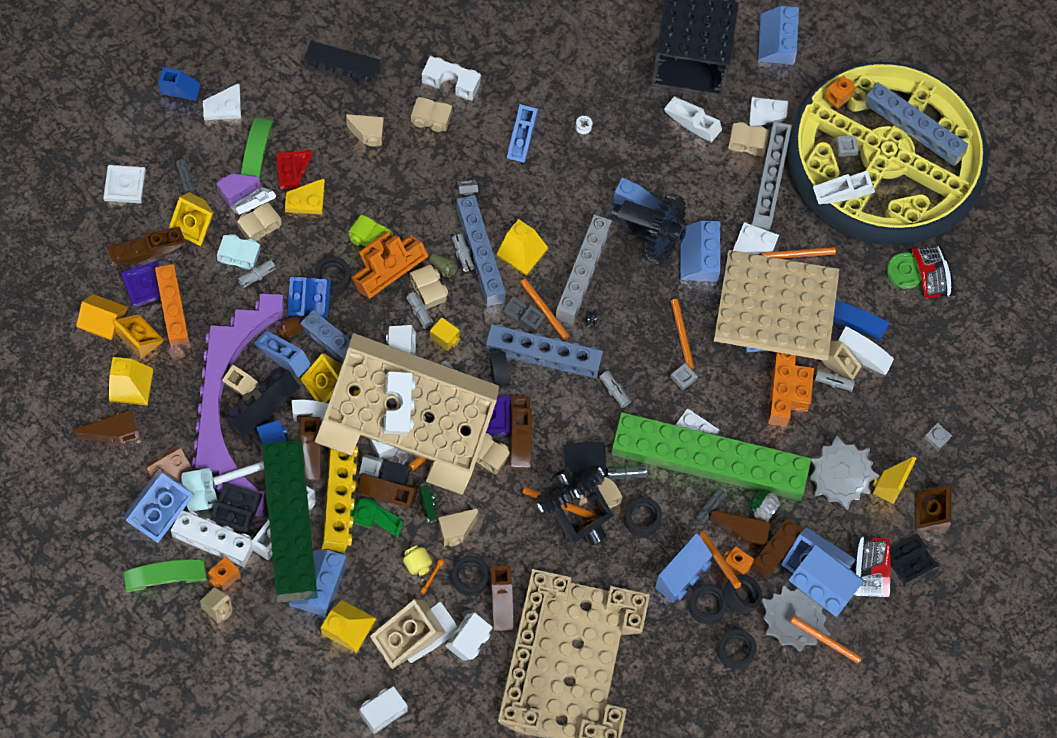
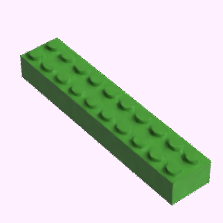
(711, 456)

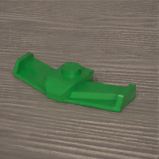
(368, 511)

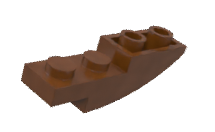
(147, 248)
(520, 432)

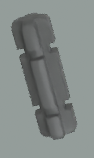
(185, 176)
(710, 506)

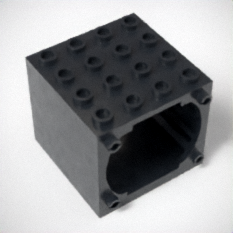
(695, 46)

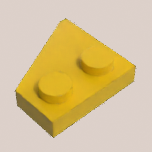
(306, 198)

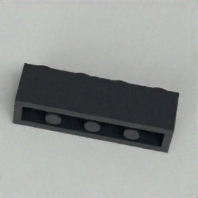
(342, 63)
(261, 401)

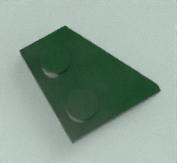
(427, 502)

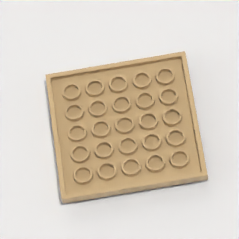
(777, 305)

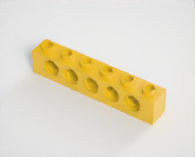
(333, 539)

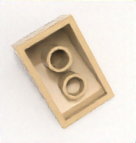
(408, 633)

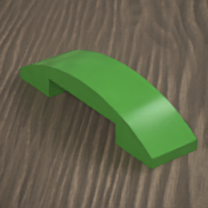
(256, 147)
(164, 573)

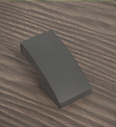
(522, 314)

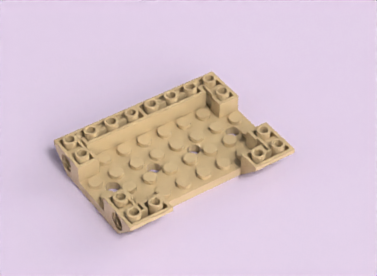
(446, 393)
(546, 657)

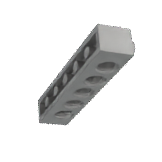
(771, 175)
(583, 269)

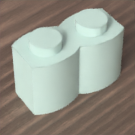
(238, 252)
(201, 485)

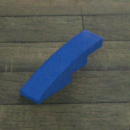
(859, 320)

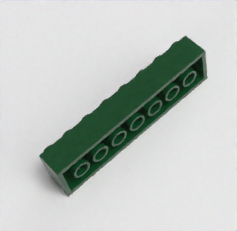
(289, 521)

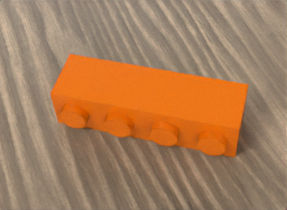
(172, 305)

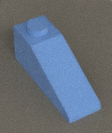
(522, 133)
(634, 193)
(283, 353)

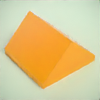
(98, 316)
(137, 334)

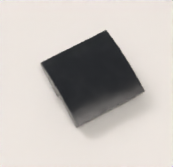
(585, 454)
(236, 507)
(912, 560)

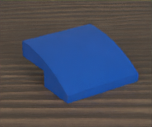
(308, 295)

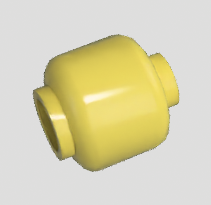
(417, 560)

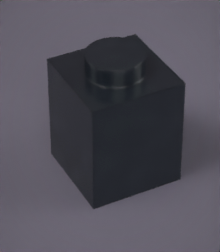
(395, 472)

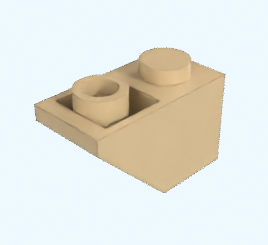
(239, 381)
(217, 605)

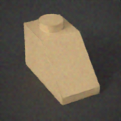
(367, 128)
(842, 360)
(457, 526)

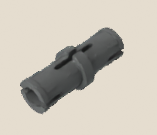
(627, 472)

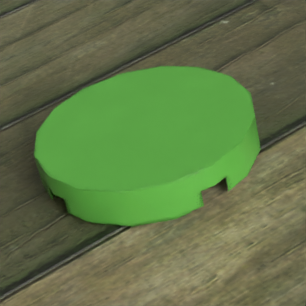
(904, 271)

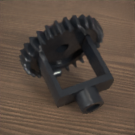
(660, 226)
(568, 487)

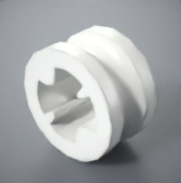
(584, 130)

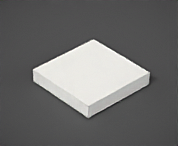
(124, 184)

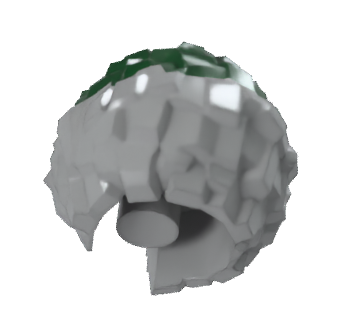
(764, 505)

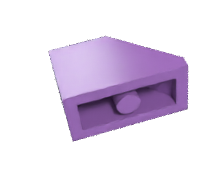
(236, 186)

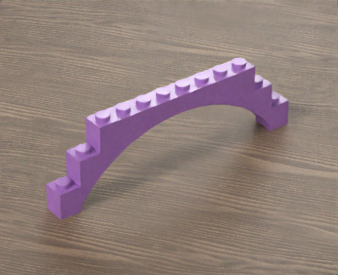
(223, 349)

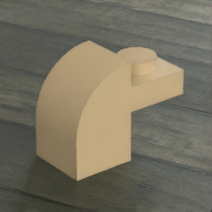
(609, 492)

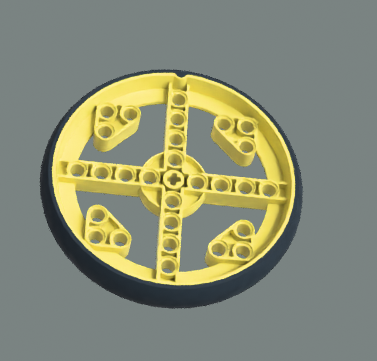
(887, 152)

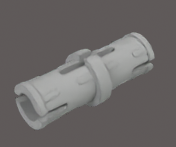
(463, 252)
(256, 273)
(420, 310)
(821, 377)
(615, 389)

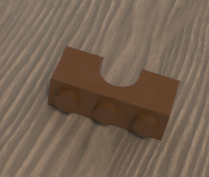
(776, 549)

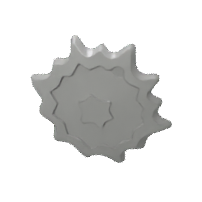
(842, 472)
(789, 604)

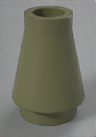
(443, 265)

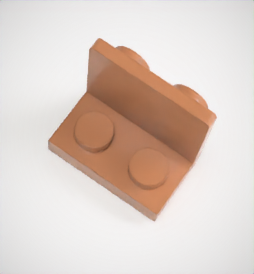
(171, 461)

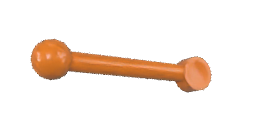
(440, 562)

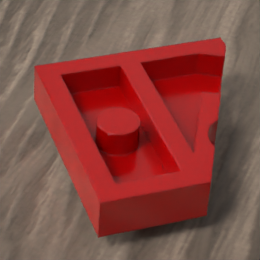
(292, 167)

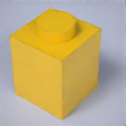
(445, 334)

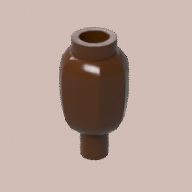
(290, 327)

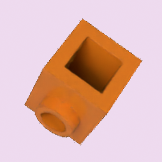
(840, 91)
(739, 561)
(223, 574)

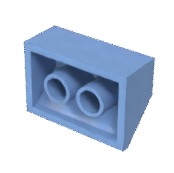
(778, 35)
(701, 252)
(158, 505)
(805, 543)
(684, 569)
(328, 572)
(826, 580)

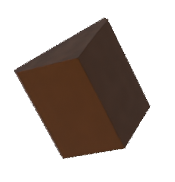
(934, 509)

